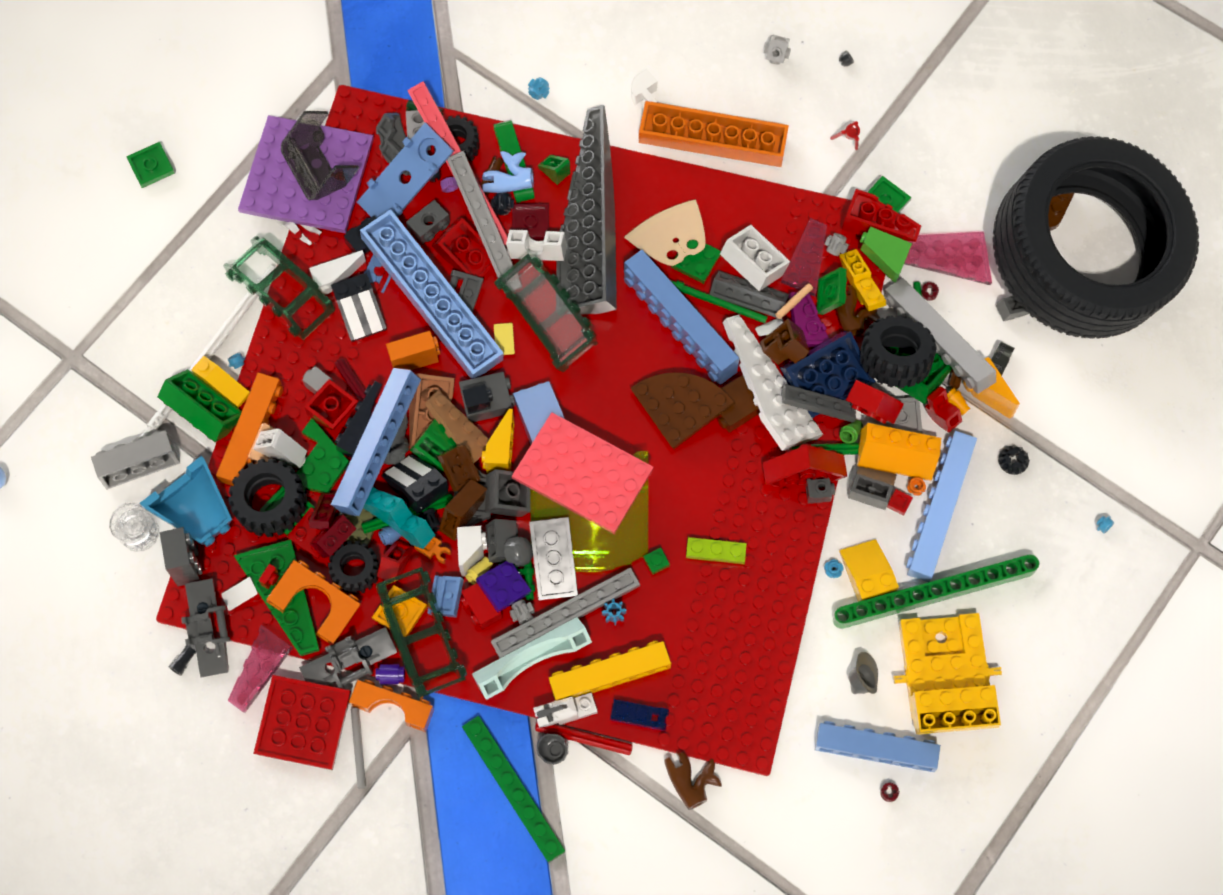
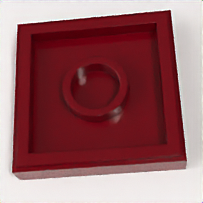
(531, 218)

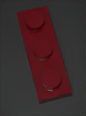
(323, 512)

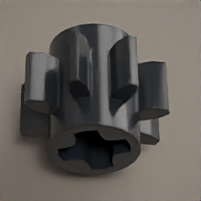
(502, 203)

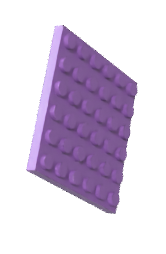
(275, 193)

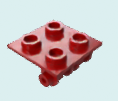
(304, 535)

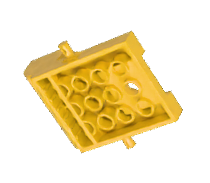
(948, 679)

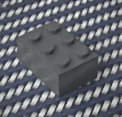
(181, 556)

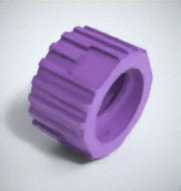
(449, 185)

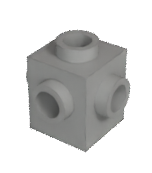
(777, 43)

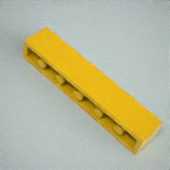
(610, 672)

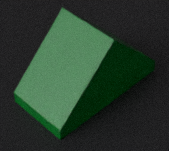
(555, 168)

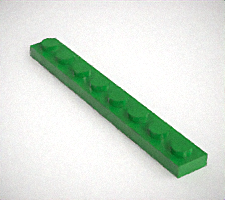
(513, 789)

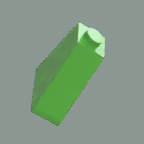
(885, 251)

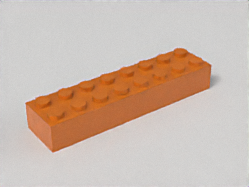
(713, 134)

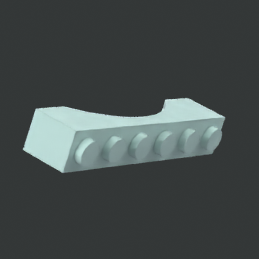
(563, 639)

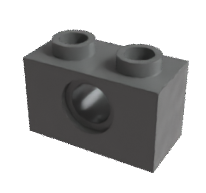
(431, 213)

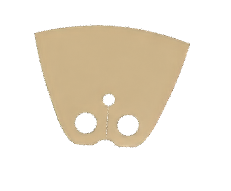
(657, 233)

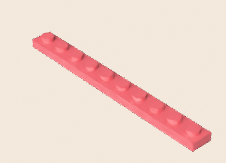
(432, 116)

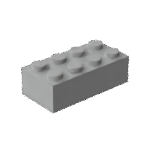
(135, 459)

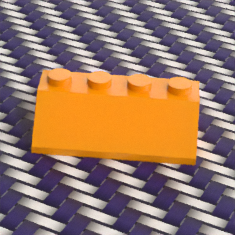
(898, 451)

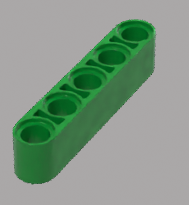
(508, 142)

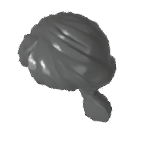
(399, 446)

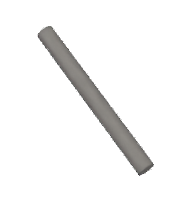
(358, 748)

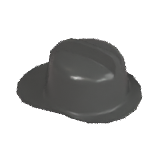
(864, 675)

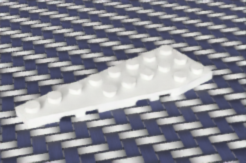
(786, 423)

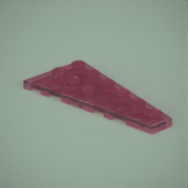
(952, 254)

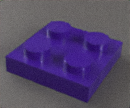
(503, 586)

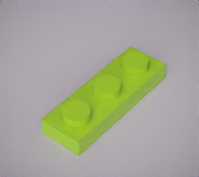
(716, 550)

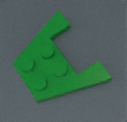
(324, 462)

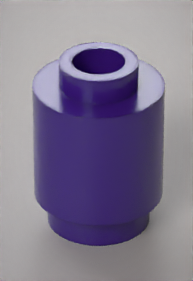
(390, 674)

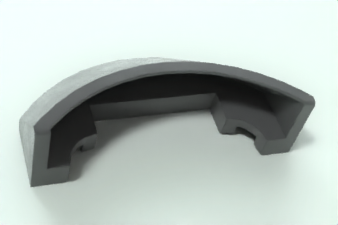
(391, 136)

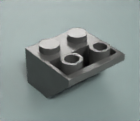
(872, 487)

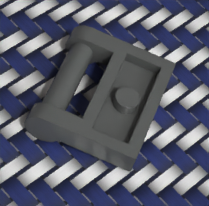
(470, 287)

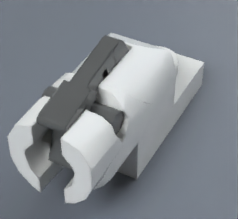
(565, 710)

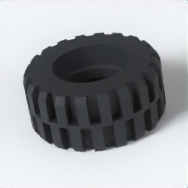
(903, 334)
(255, 478)

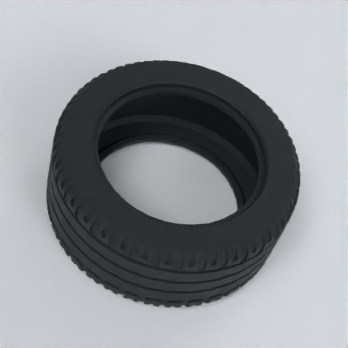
(1140, 192)

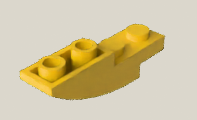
(860, 278)

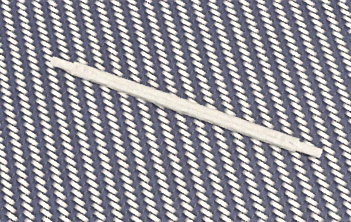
(210, 349)

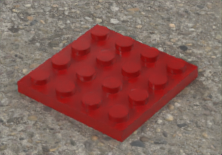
(302, 722)

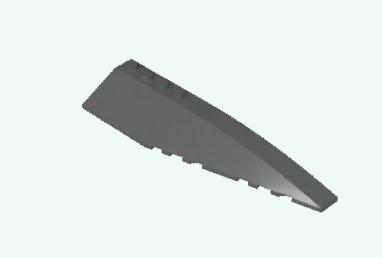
(590, 223)

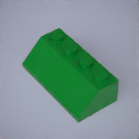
(199, 405)

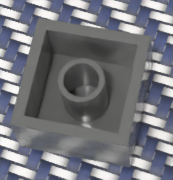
(506, 495)

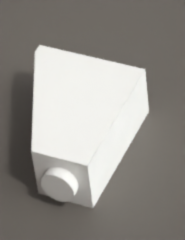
(281, 447)

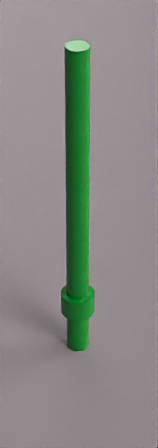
(719, 302)

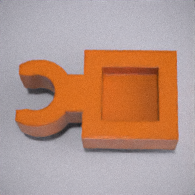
(434, 548)

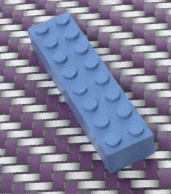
(680, 317)

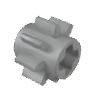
(836, 244)
(522, 612)

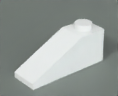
(336, 270)

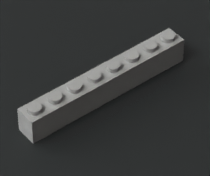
(950, 344)

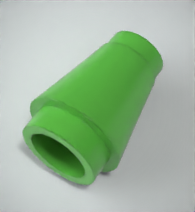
(851, 431)

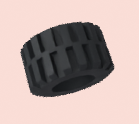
(466, 130)
(352, 552)

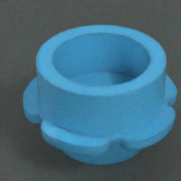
(236, 360)
(1104, 524)
(833, 573)

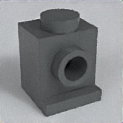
(814, 495)

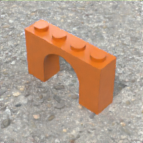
(299, 578)

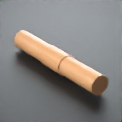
(794, 301)

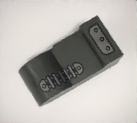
(1002, 356)

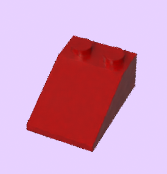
(463, 249)

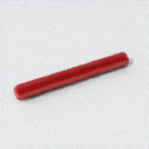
(587, 738)

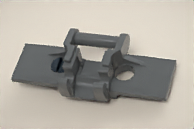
(199, 627)
(346, 653)

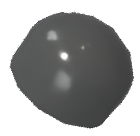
(518, 551)
(552, 748)

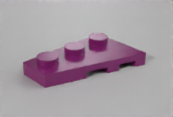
(806, 318)

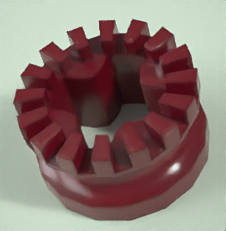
(933, 286)
(885, 797)

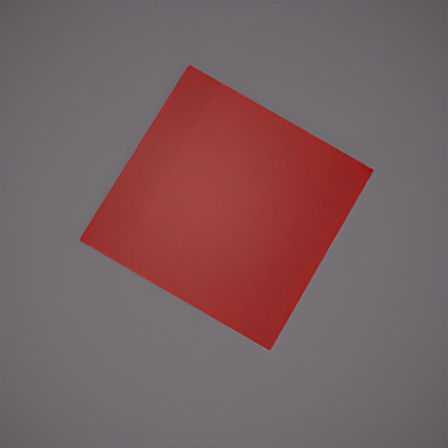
(723, 624)

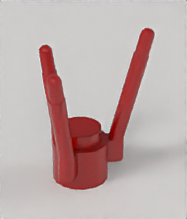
(851, 133)

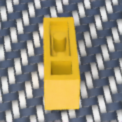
(220, 381)

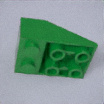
(432, 444)

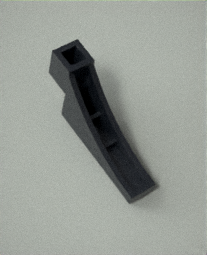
(356, 425)

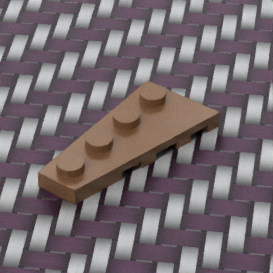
(457, 425)

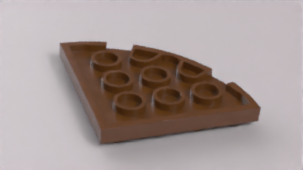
(681, 404)

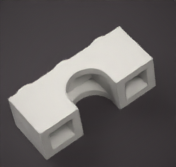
(551, 248)

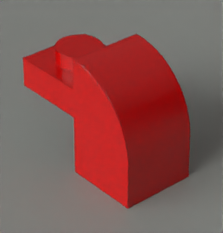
(942, 411)

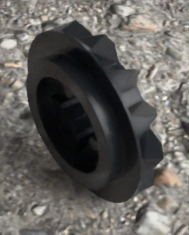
(1005, 460)

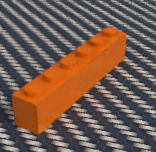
(257, 410)

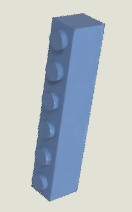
(877, 747)

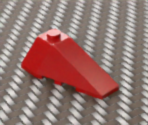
(868, 212)

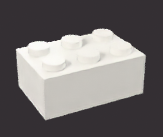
(754, 257)

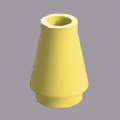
(478, 570)

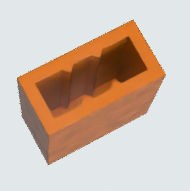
(414, 351)

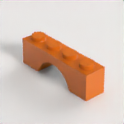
(368, 696)

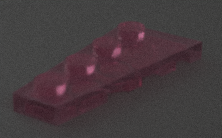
(807, 258)
(264, 660)

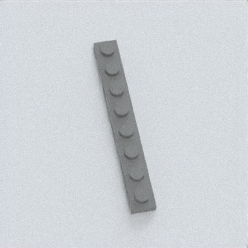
(480, 213)
(561, 614)

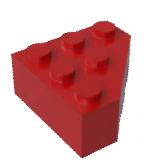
(804, 464)

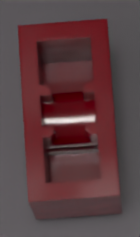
(331, 539)

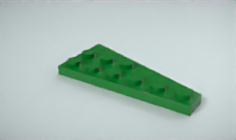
(296, 618)

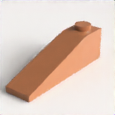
(419, 414)

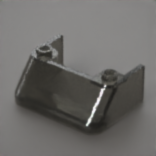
(308, 162)

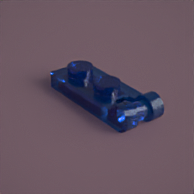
(639, 714)

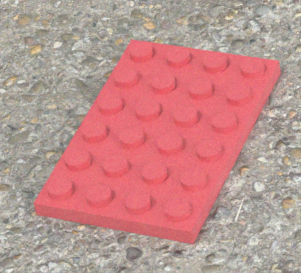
(582, 473)

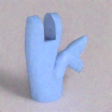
(504, 182)

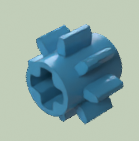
(538, 88)
(614, 618)

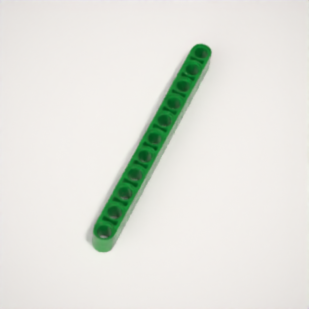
(929, 597)

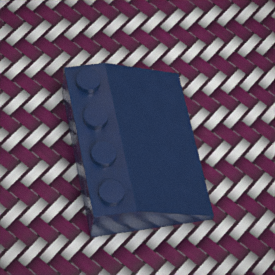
(829, 368)

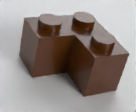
(785, 343)

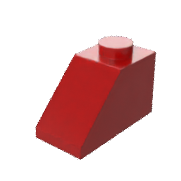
(394, 560)

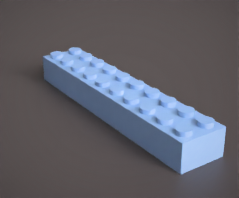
(431, 295)

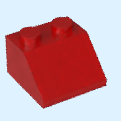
(330, 405)

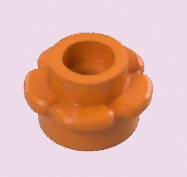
(916, 481)

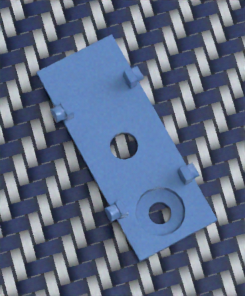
(388, 191)

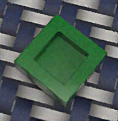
(656, 561)

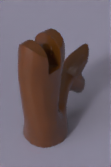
(845, 313)
(681, 779)

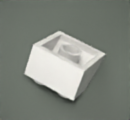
(470, 547)

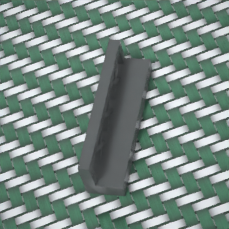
(745, 294)

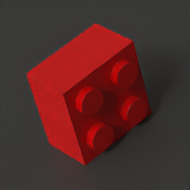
(874, 403)

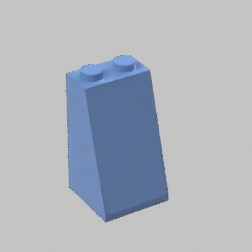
(535, 407)

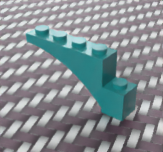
(398, 516)

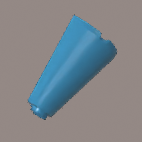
(192, 504)

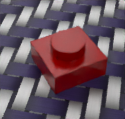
(899, 502)
(269, 577)

